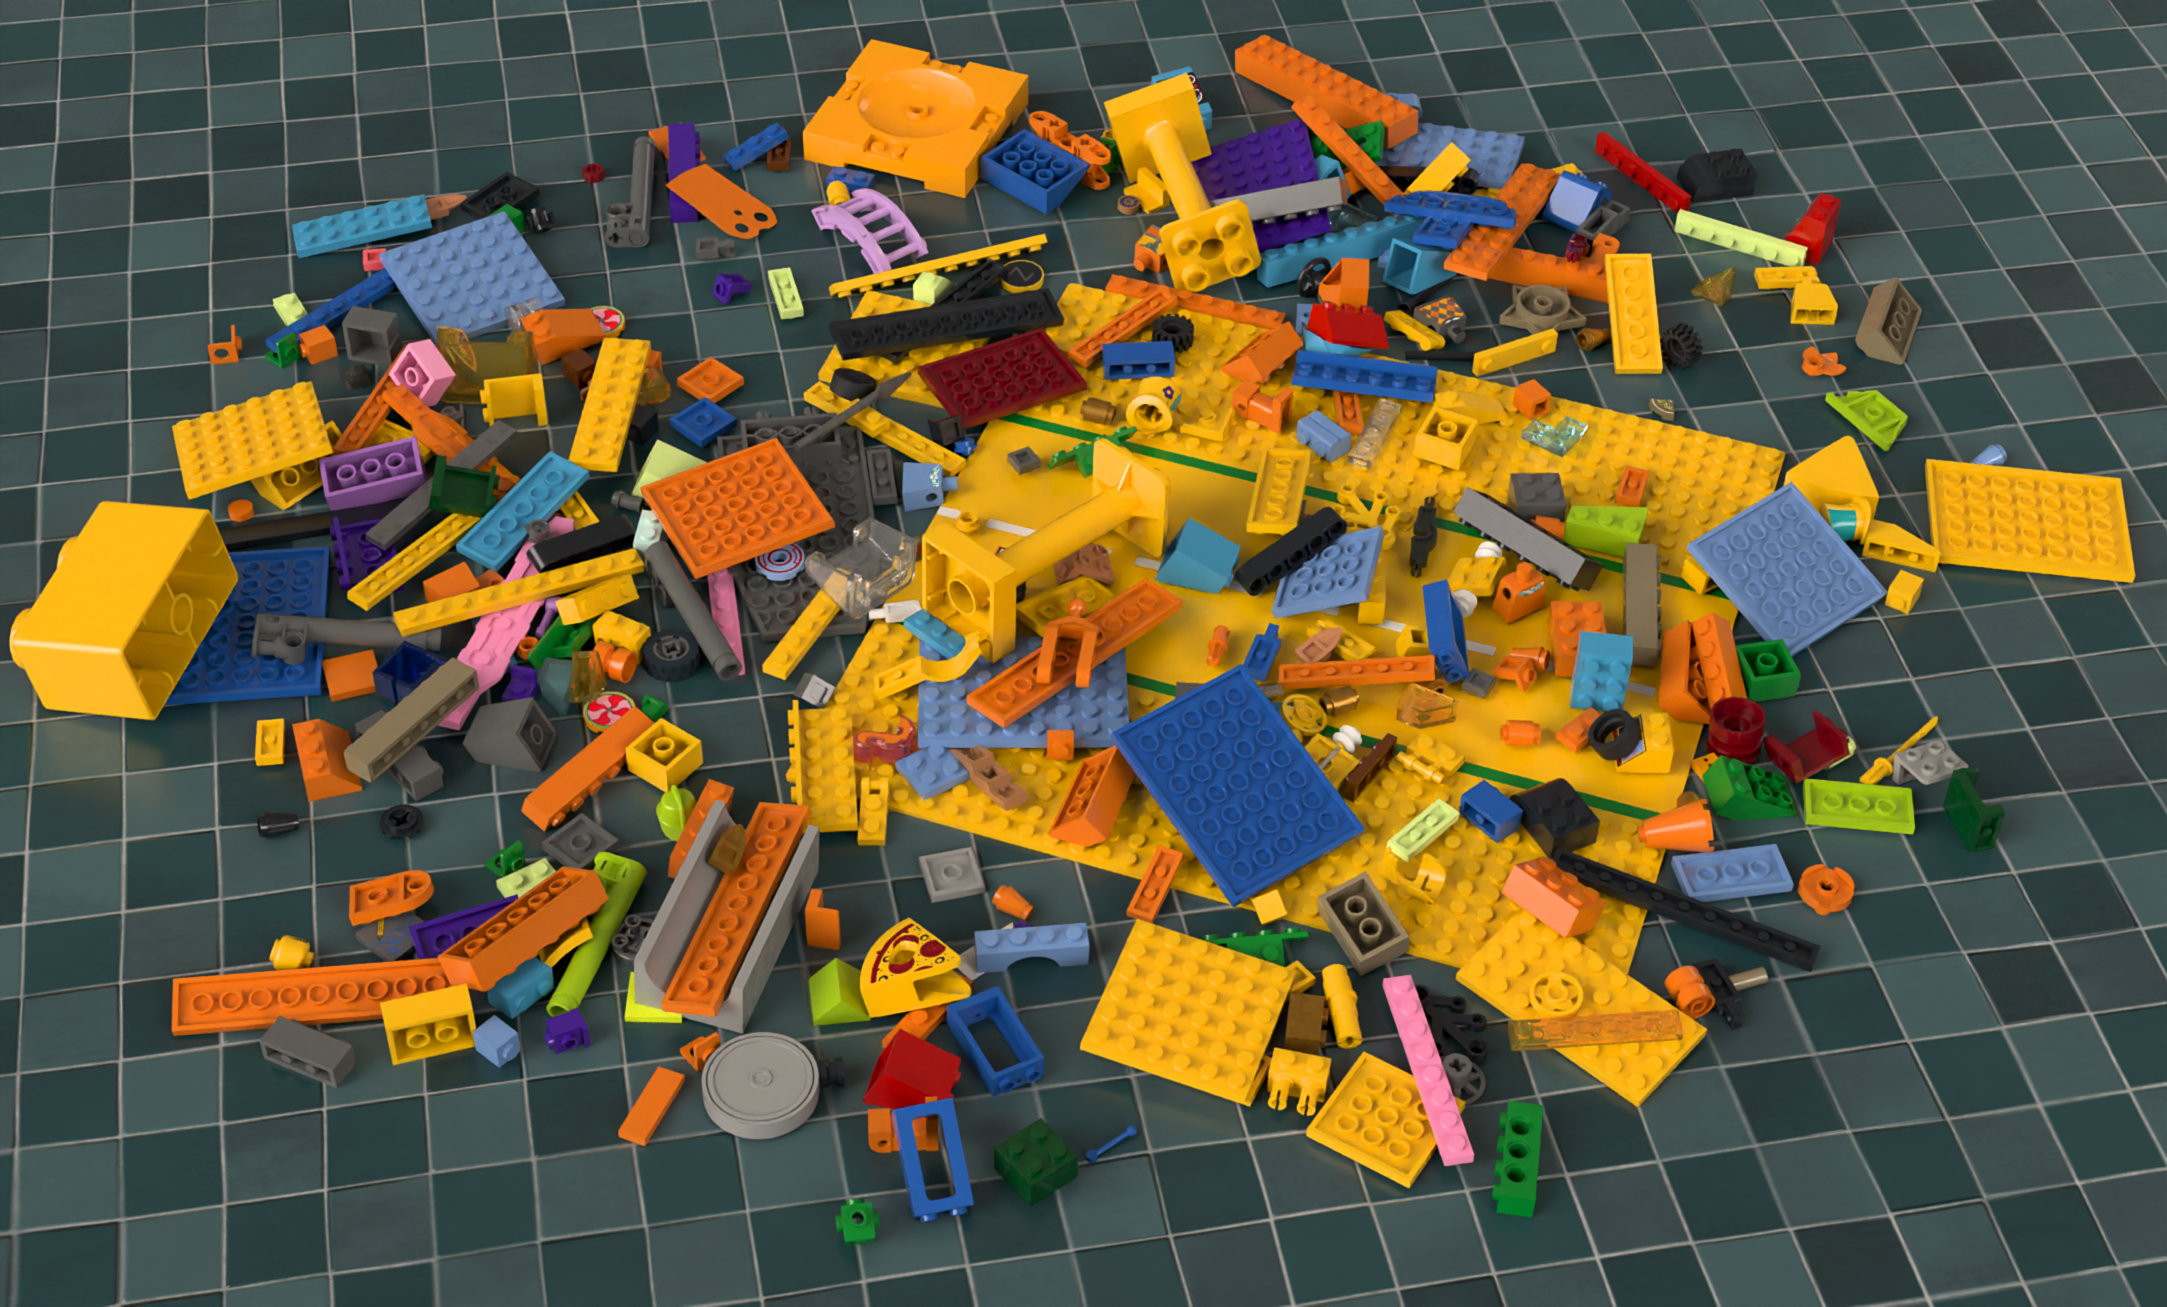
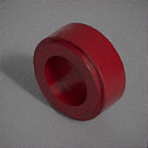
(593, 173)

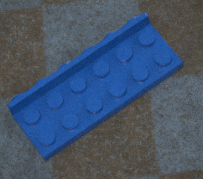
(1365, 375)

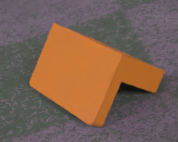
(821, 923)

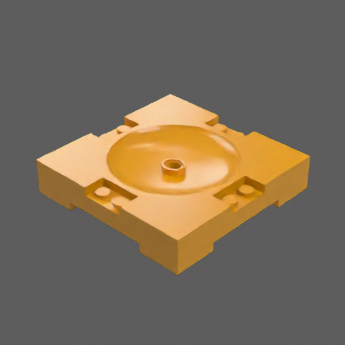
(916, 117)

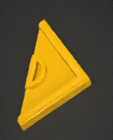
(1210, 426)

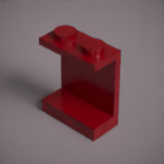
(1810, 751)

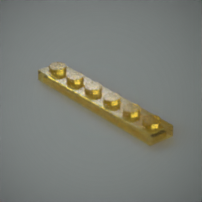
(1595, 1030)

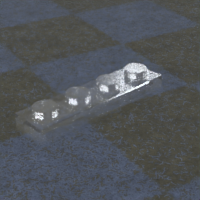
(1374, 433)

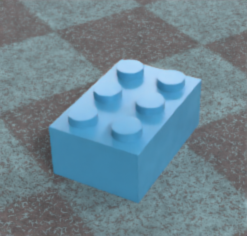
(1601, 671)

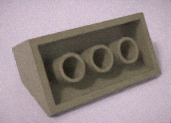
(1888, 323)

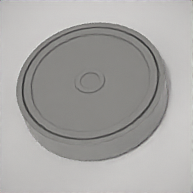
(760, 1085)

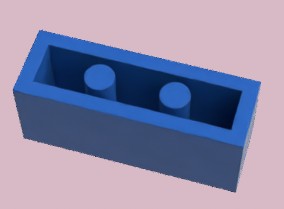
(1138, 360)

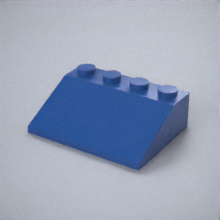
(1033, 170)

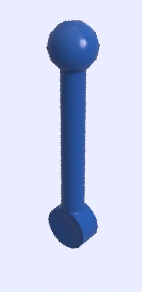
(1092, 1155)

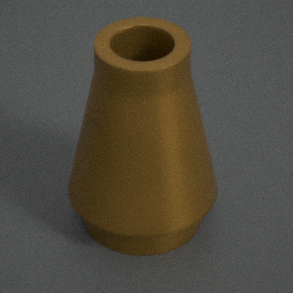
(1591, 338)

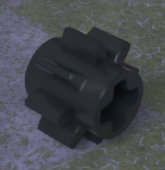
(540, 220)

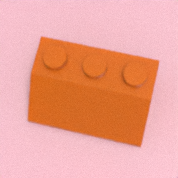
(1264, 354)
(323, 759)

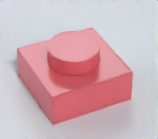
(371, 259)

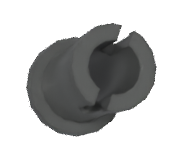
(627, 501)

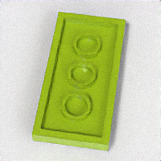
(1858, 806)

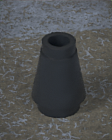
(276, 824)

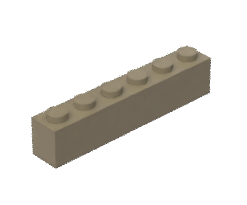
(1641, 601)
(411, 720)

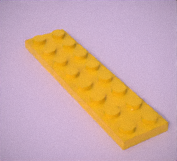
(610, 404)

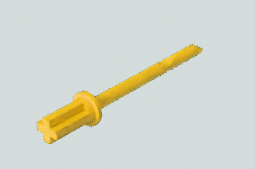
(1883, 766)

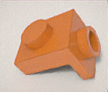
(1060, 744)

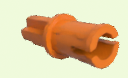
(1218, 645)

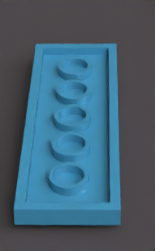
(361, 226)
(532, 498)

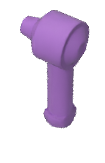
(551, 610)

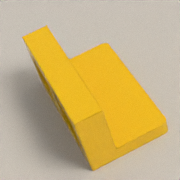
(1150, 191)

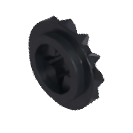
(399, 814)

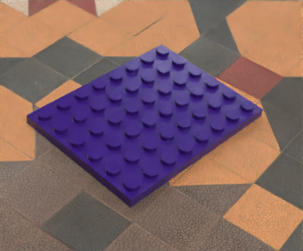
(1261, 163)

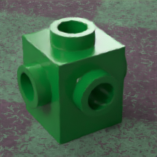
(857, 1233)

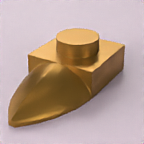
(729, 850)

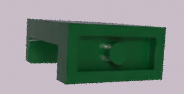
(463, 489)
(1973, 821)

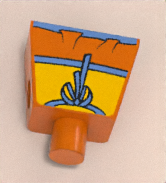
(1150, 252)

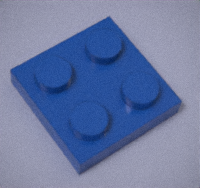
(703, 422)

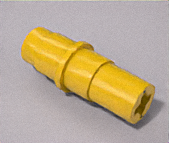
(1342, 1006)

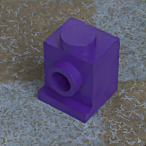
(566, 1031)

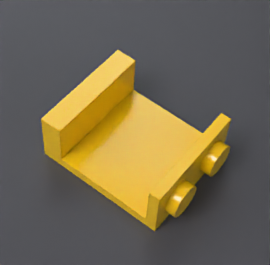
(514, 398)

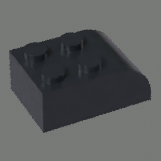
(1717, 176)
(1557, 817)

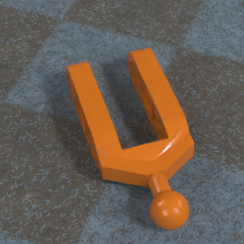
(1069, 627)

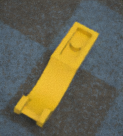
(922, 669)

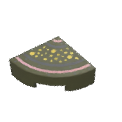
(1662, 407)

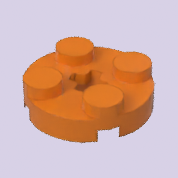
(1823, 900)

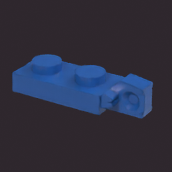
(1263, 653)

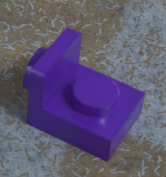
(728, 284)
(522, 684)

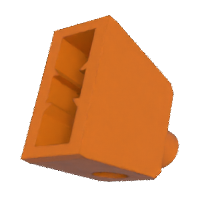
(450, 583)

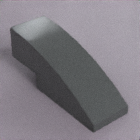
(1605, 220)

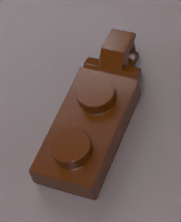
(779, 157)

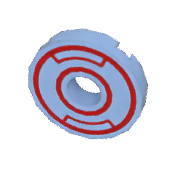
(781, 571)

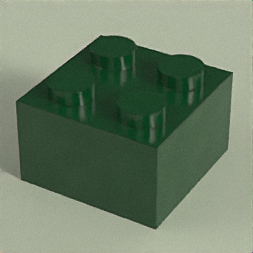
(1035, 1162)

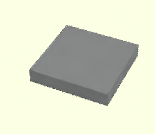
(951, 874)

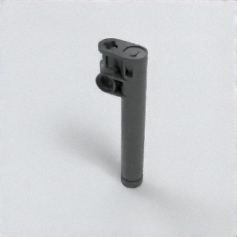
(633, 219)
(676, 588)
(289, 635)

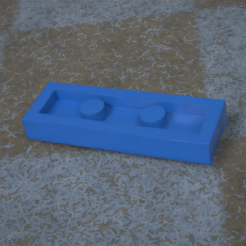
(755, 146)

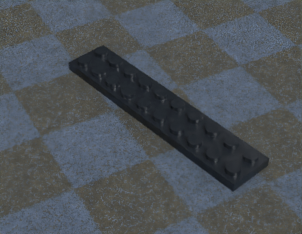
(945, 324)

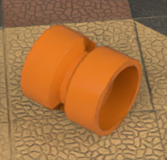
(617, 663)
(1689, 991)

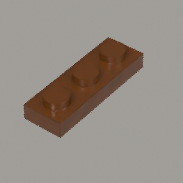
(1370, 767)

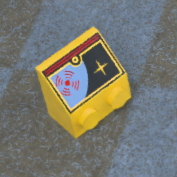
(1654, 748)

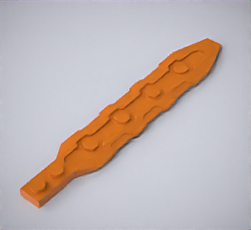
(443, 435)

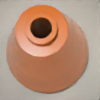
(1679, 829)

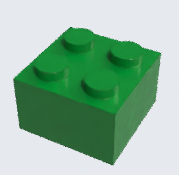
(1768, 670)

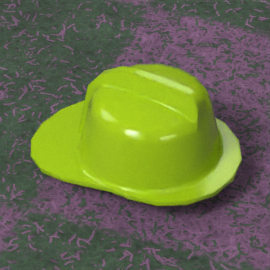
(675, 811)

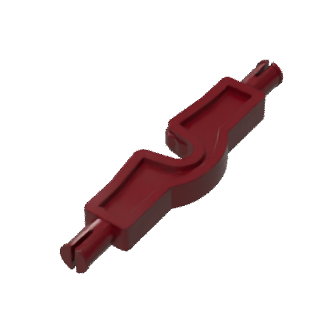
(1576, 248)

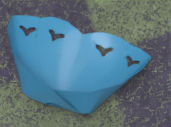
(1315, 343)

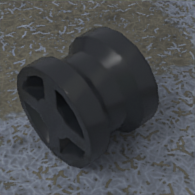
(832, 1072)

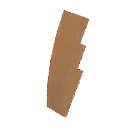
(990, 777)

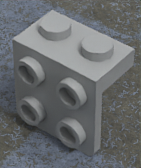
(1926, 763)

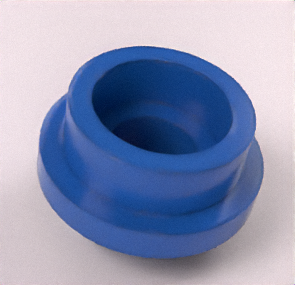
(965, 446)

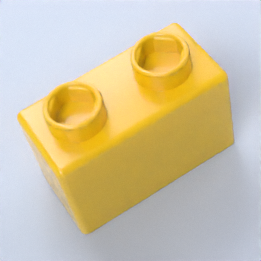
(124, 610)

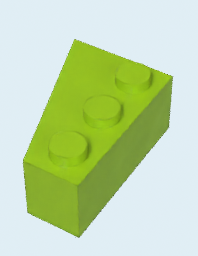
(1605, 527)

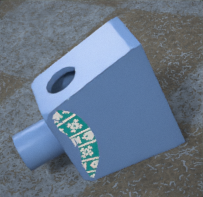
(925, 485)

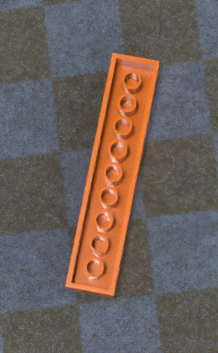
(1340, 95)

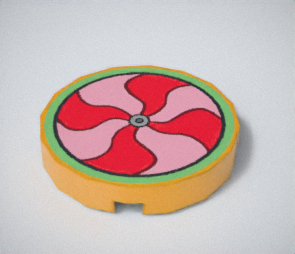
(610, 320)
(606, 710)

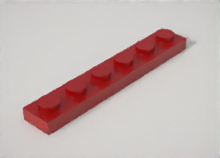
(1642, 173)

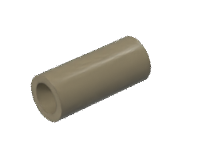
(1749, 978)

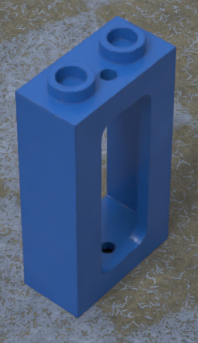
(1446, 631)
(995, 1006)
(918, 1201)

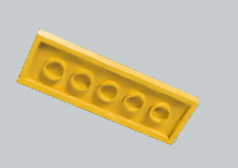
(1633, 314)
(1279, 490)

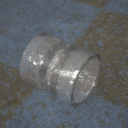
(516, 311)

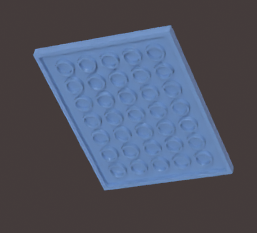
(1090, 712)

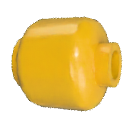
(291, 953)

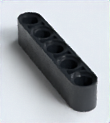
(1411, 173)
(582, 544)
(1290, 551)

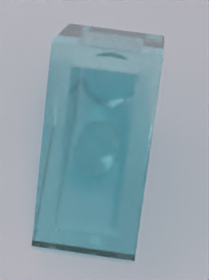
(555, 683)

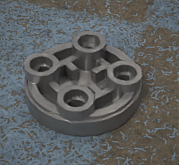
(630, 938)

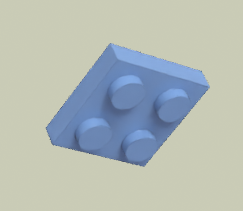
(932, 771)

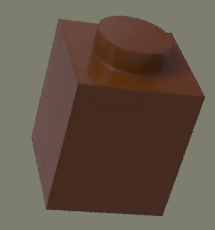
(578, 368)

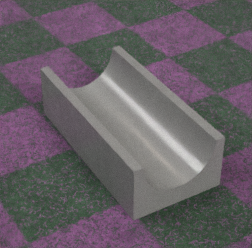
(686, 906)

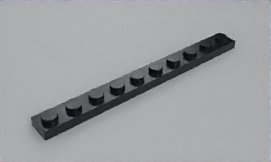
(1689, 911)

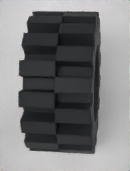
(1174, 329)
(1681, 345)

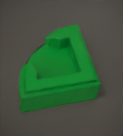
(653, 708)

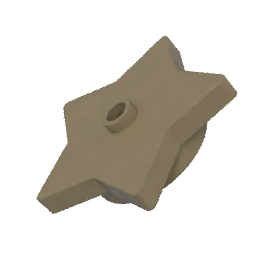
(1541, 309)

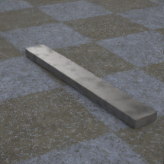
(416, 505)

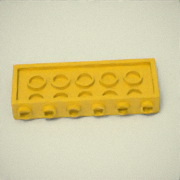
(824, 766)

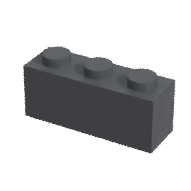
(308, 1051)

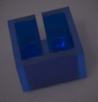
(405, 671)

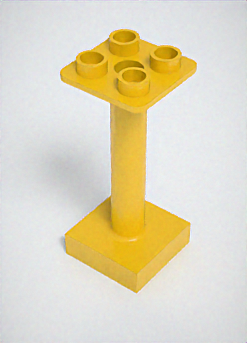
(1166, 133)
(977, 589)

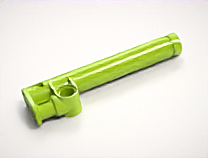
(621, 882)

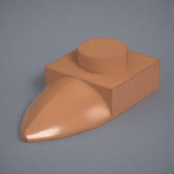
(440, 206)
(1319, 646)

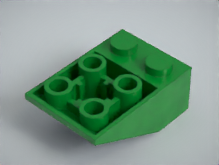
(1747, 791)

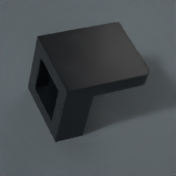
(946, 430)

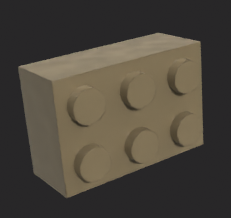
(1363, 923)

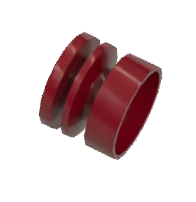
(1736, 729)

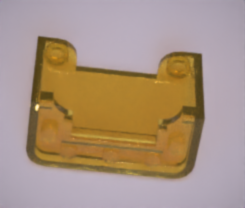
(482, 361)

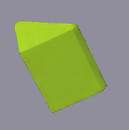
(837, 995)

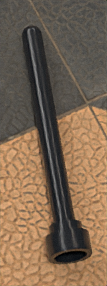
(1408, 304)

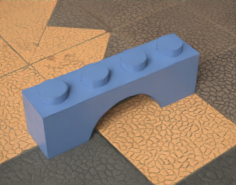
(1000, 948)

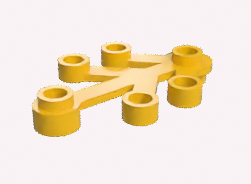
(1348, 495)

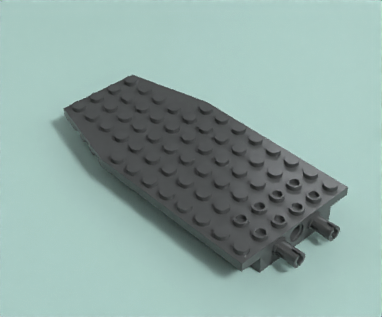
(840, 479)

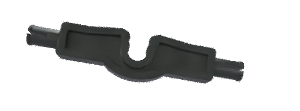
(1426, 538)

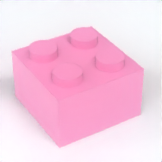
(423, 371)

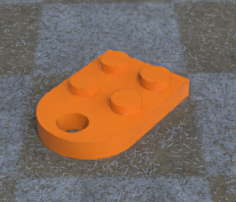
(389, 896)

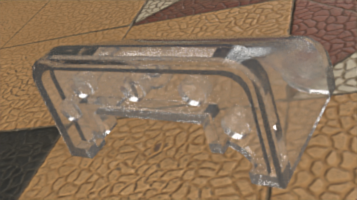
(868, 570)

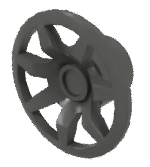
(1459, 1074)

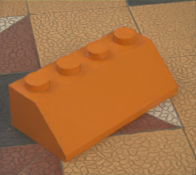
(1681, 677)
(1094, 799)

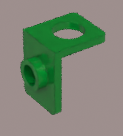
(1115, 158)
(287, 351)
(511, 860)

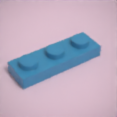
(935, 633)

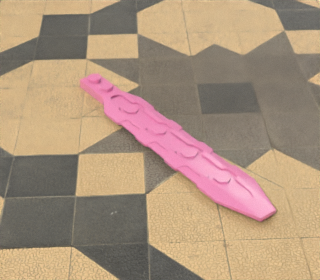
(500, 632)

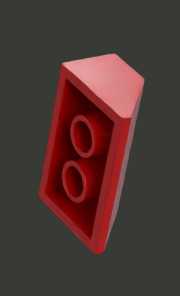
(1348, 325)

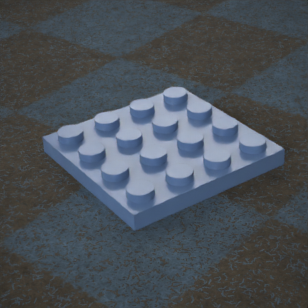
(1333, 576)

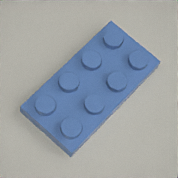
(1732, 873)

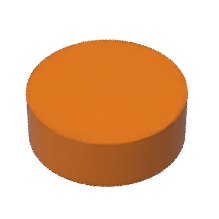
(240, 510)

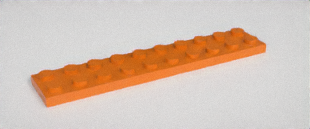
(1488, 245)
(1119, 624)
(736, 911)
(301, 995)

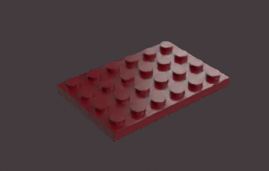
(1002, 378)

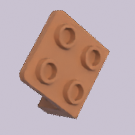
(1090, 561)

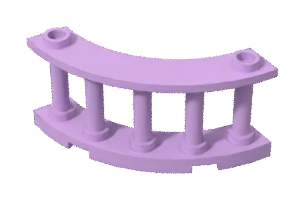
(853, 228)

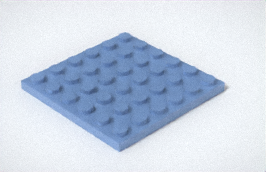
(470, 276)
(1787, 570)

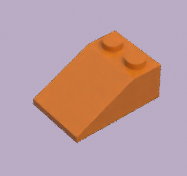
(562, 332)

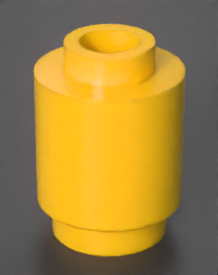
(837, 193)

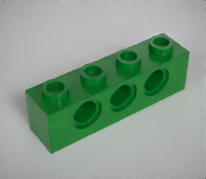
(1519, 1159)

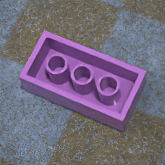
(373, 474)

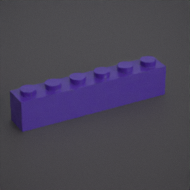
(683, 156)

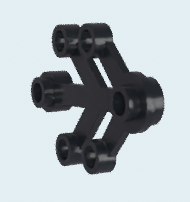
(1475, 1048)

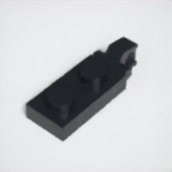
(1725, 994)

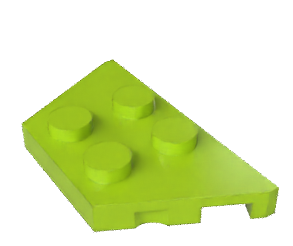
(1871, 414)

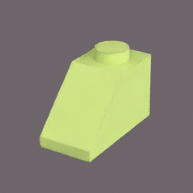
(930, 287)

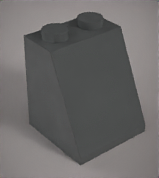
(511, 735)

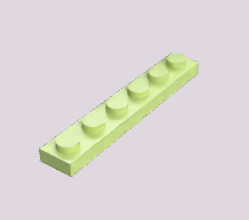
(1740, 239)

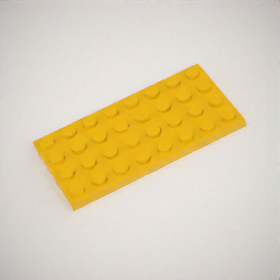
(1527, 948)

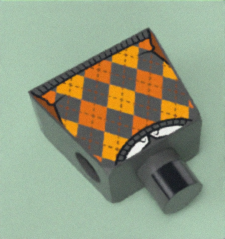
(1443, 317)

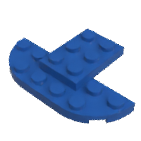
(1450, 215)

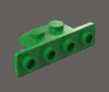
(1084, 453)
(561, 641)
(1264, 946)

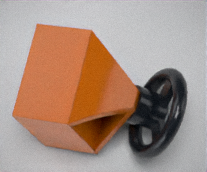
(1343, 284)

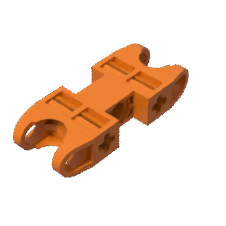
(1084, 147)

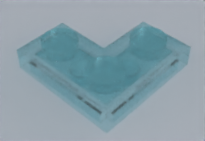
(1558, 439)

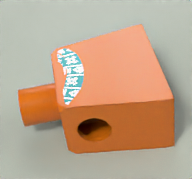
(1519, 593)

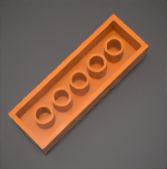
(523, 928)

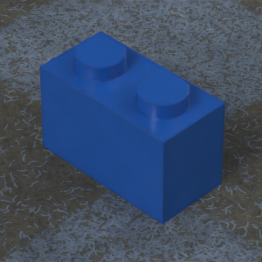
(1490, 811)

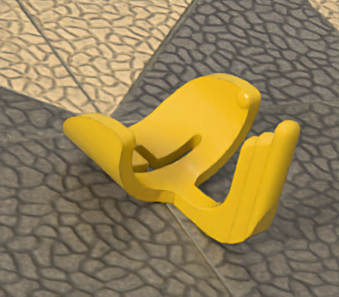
(1430, 868)

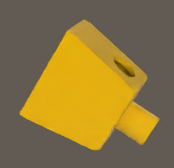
(1813, 304)

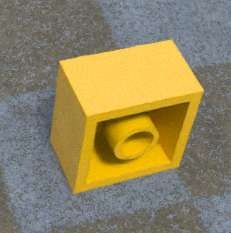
(1446, 438)
(664, 755)

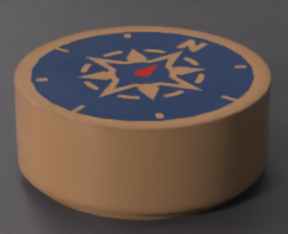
(1128, 204)

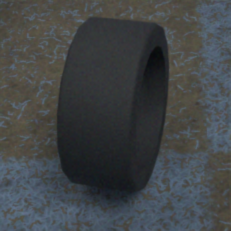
(852, 384)
(1623, 743)

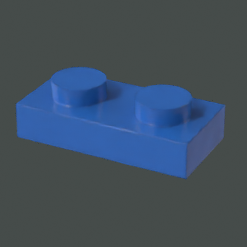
(852, 179)

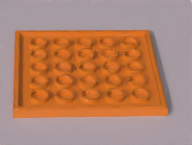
(736, 508)

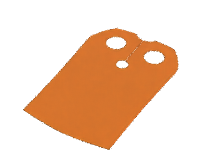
(719, 198)

